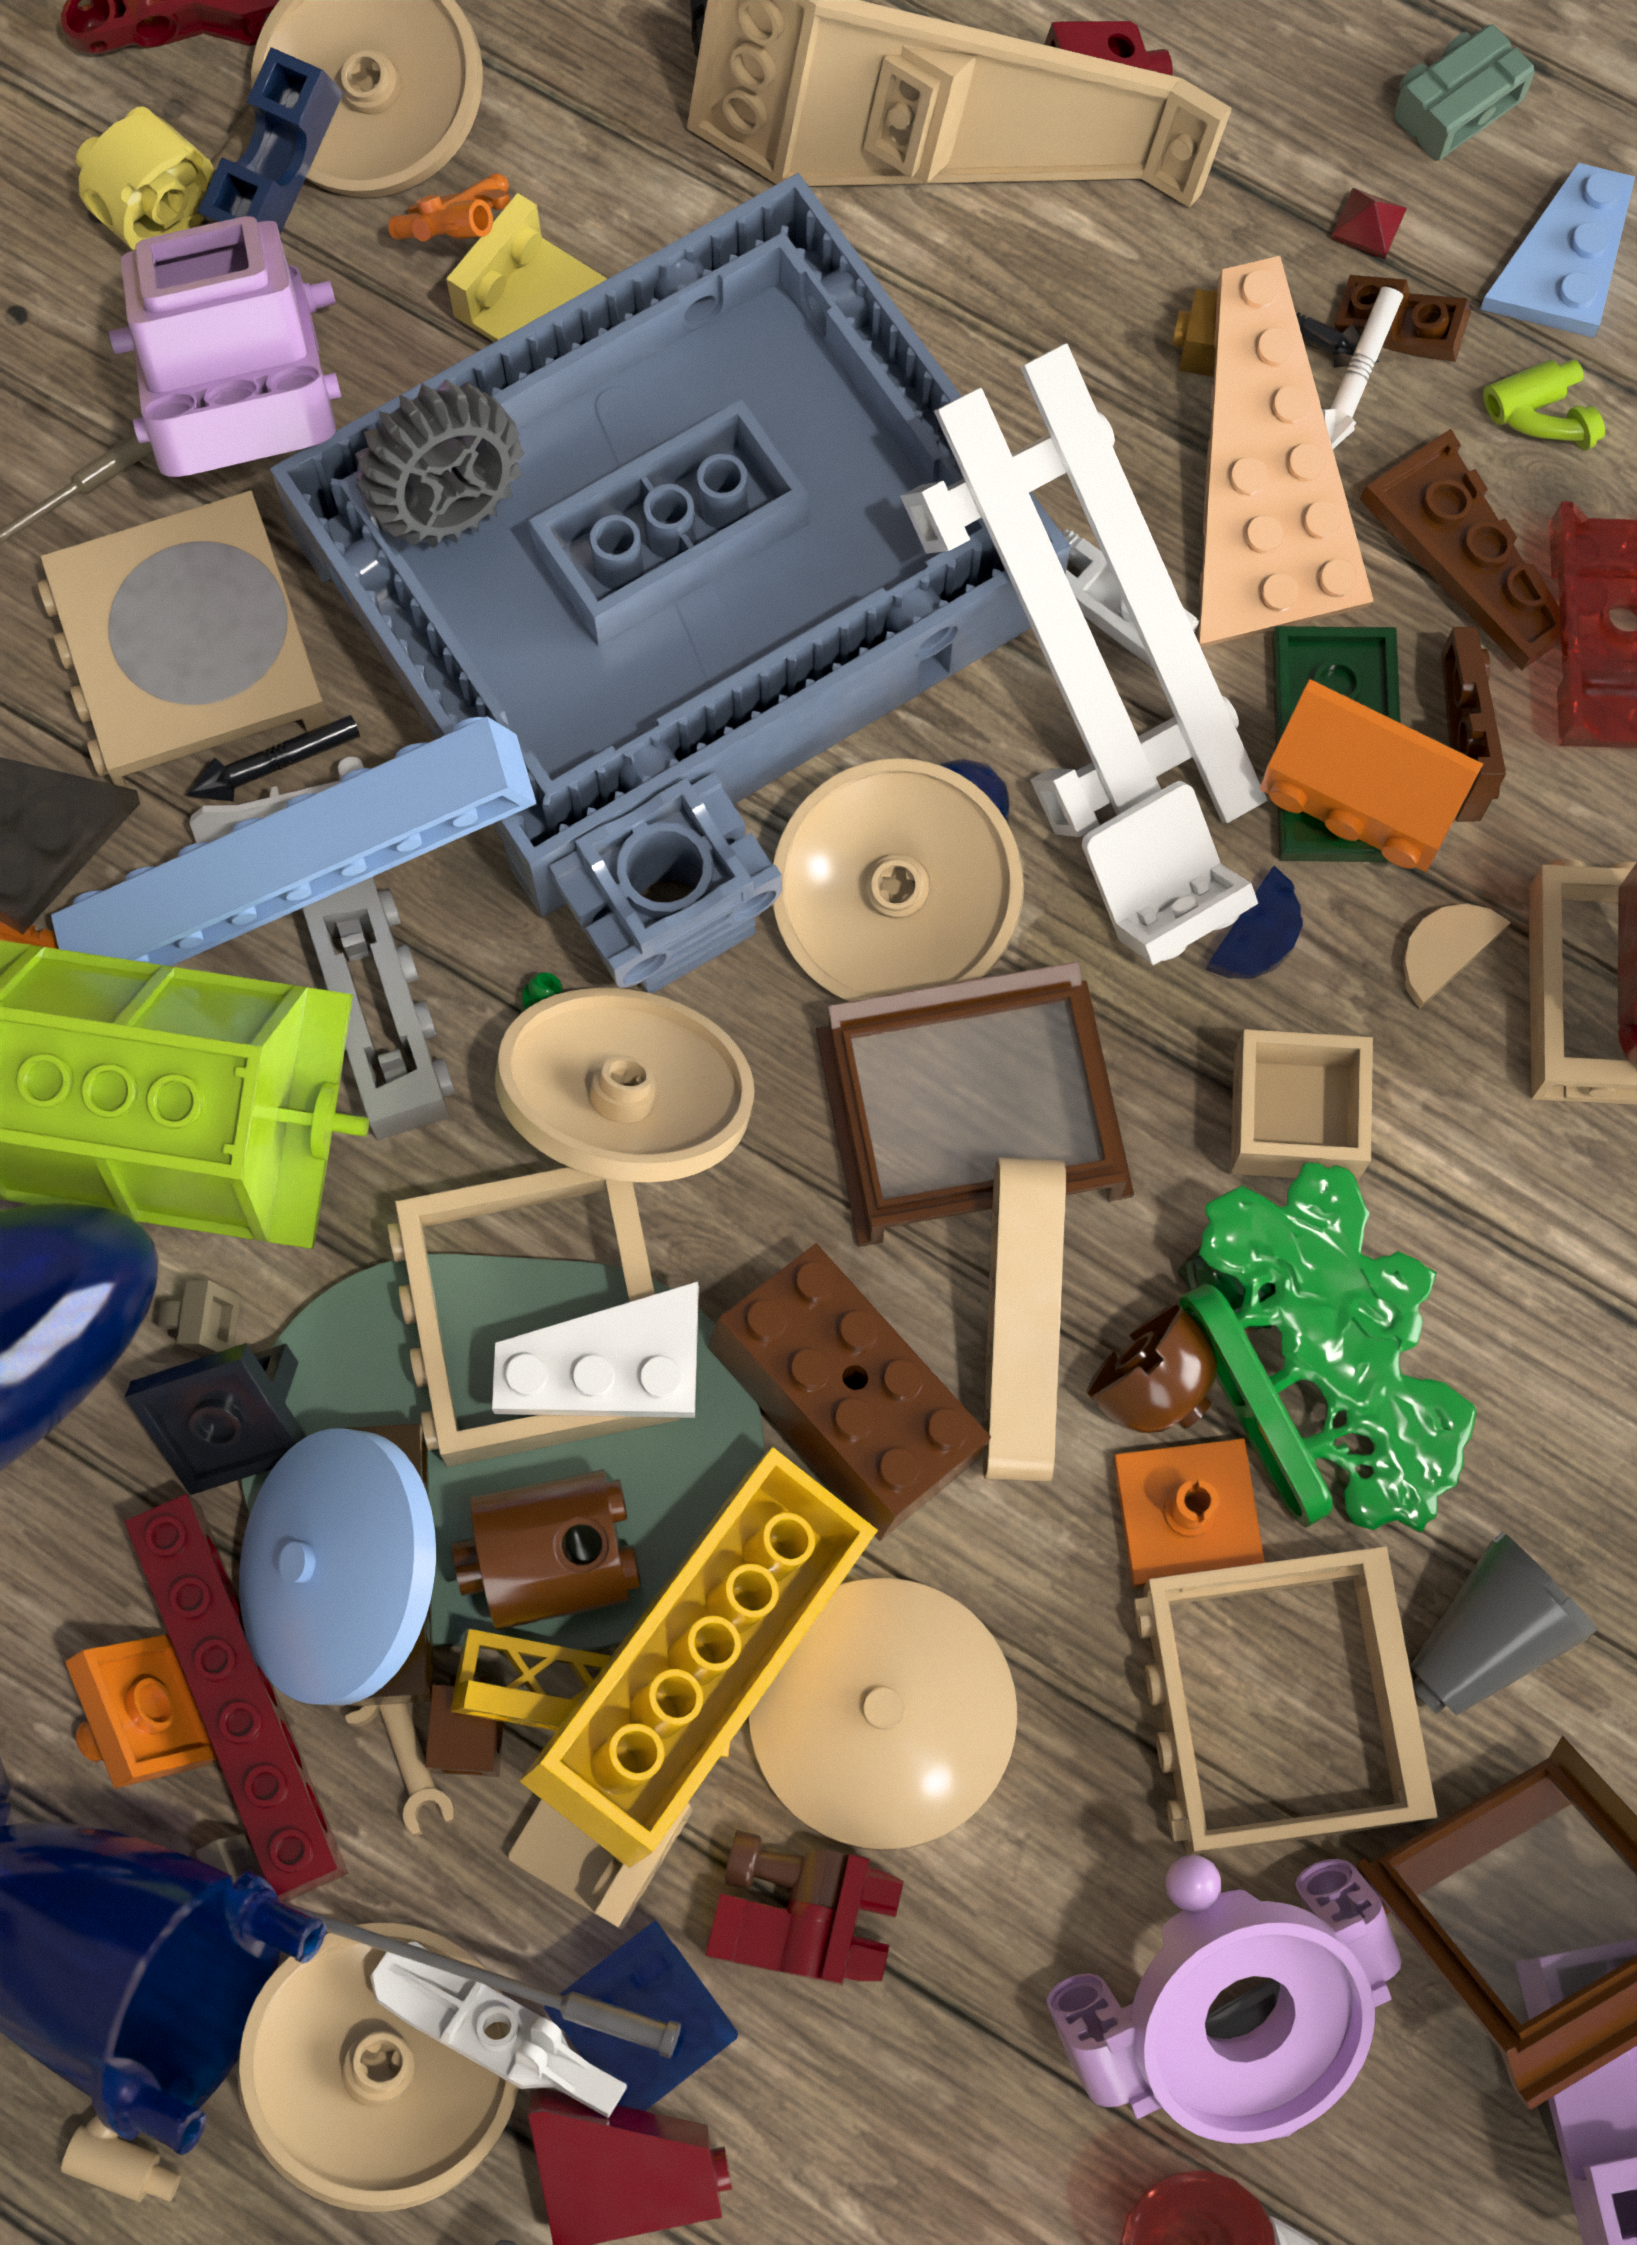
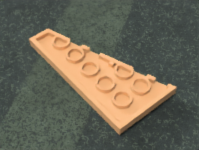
(1274, 498)

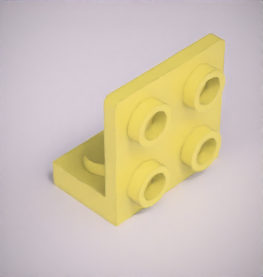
(515, 275)

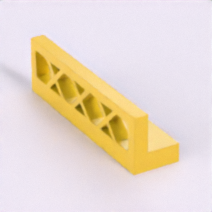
(516, 1705)

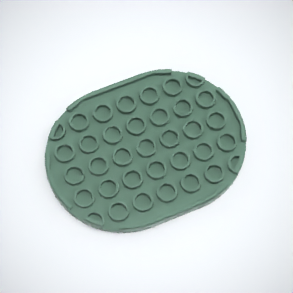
(671, 1473)

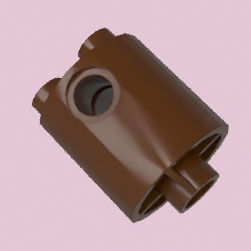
(524, 1556)

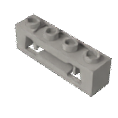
(407, 1098)

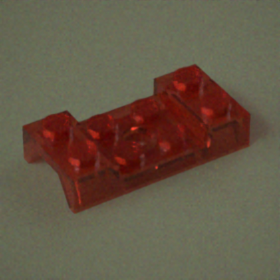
(1599, 661)

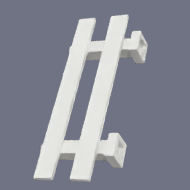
(998, 491)

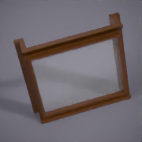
(965, 1074)
(1530, 1918)

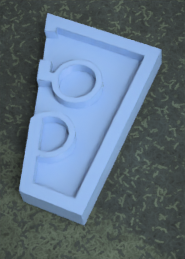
(1568, 256)

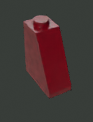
(622, 2171)

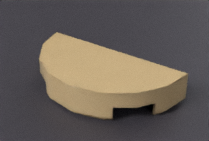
(1446, 945)

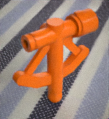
(457, 214)

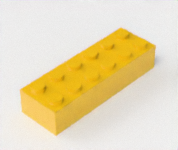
(699, 1659)

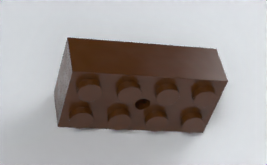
(847, 1390)

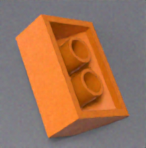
(1368, 777)

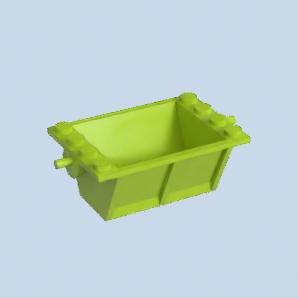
(169, 1092)

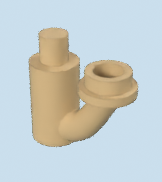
(117, 2165)

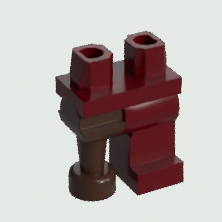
(821, 1916)

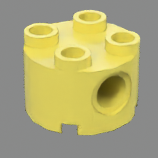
(143, 178)

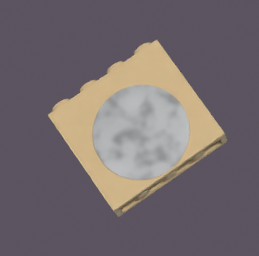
(179, 636)

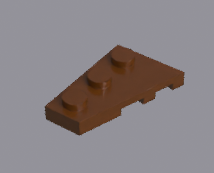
(1472, 717)

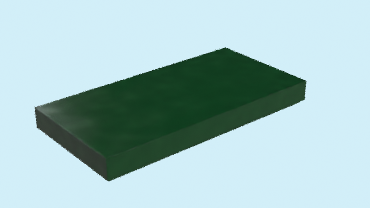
(1356, 665)

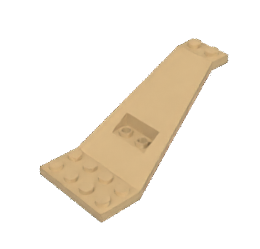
(920, 100)

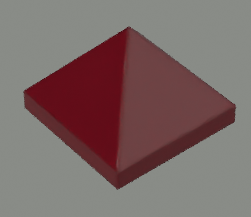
(1368, 223)

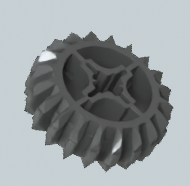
(439, 463)

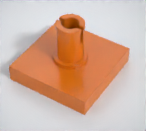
(1187, 1509)
(138, 1711)

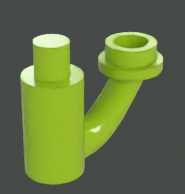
(1521, 394)

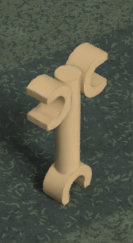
(410, 1760)

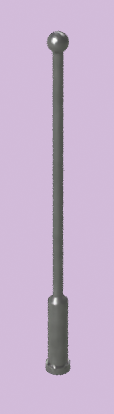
(573, 2006)

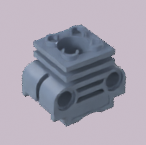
(680, 836)

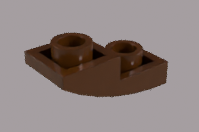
(1423, 323)

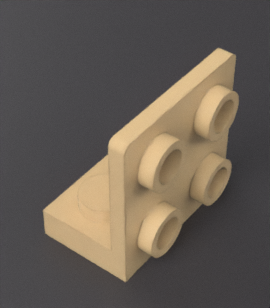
(583, 1869)

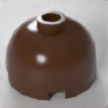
(1159, 1376)

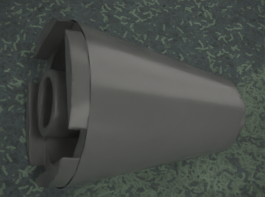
(1496, 1630)

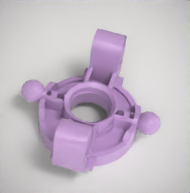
(1287, 2069)

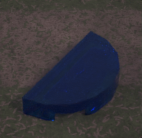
(1263, 933)

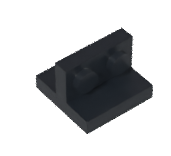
(220, 1414)

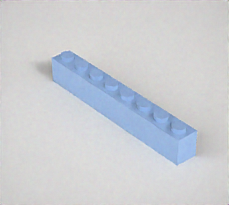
(305, 850)

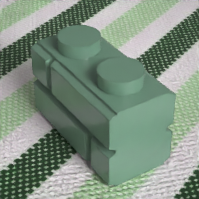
(1463, 90)

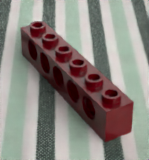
(236, 1699)

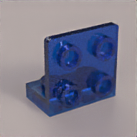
(657, 1982)

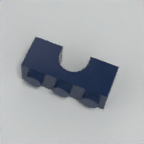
(291, 118)

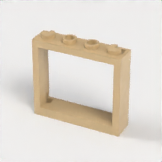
(1552, 1073)
(420, 1307)
(1389, 1675)

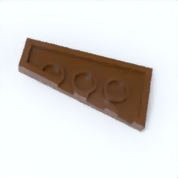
(1454, 534)

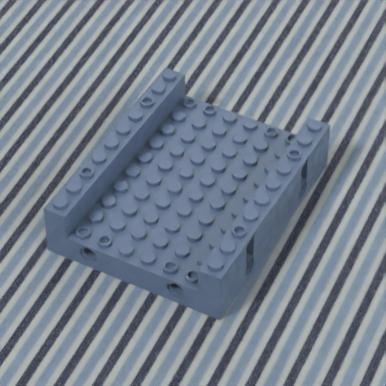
(694, 535)

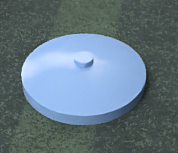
(337, 1567)

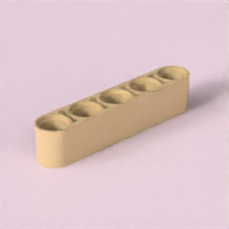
(1024, 1319)

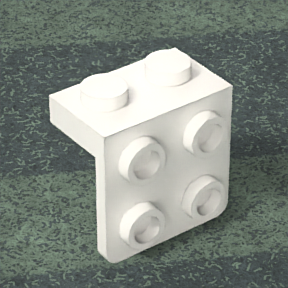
(1164, 875)

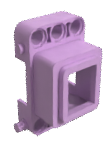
(224, 347)

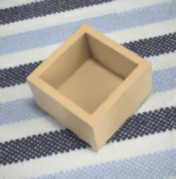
(1301, 1102)

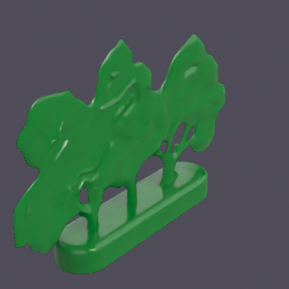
(1344, 1331)

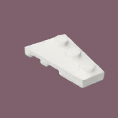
(606, 1363)

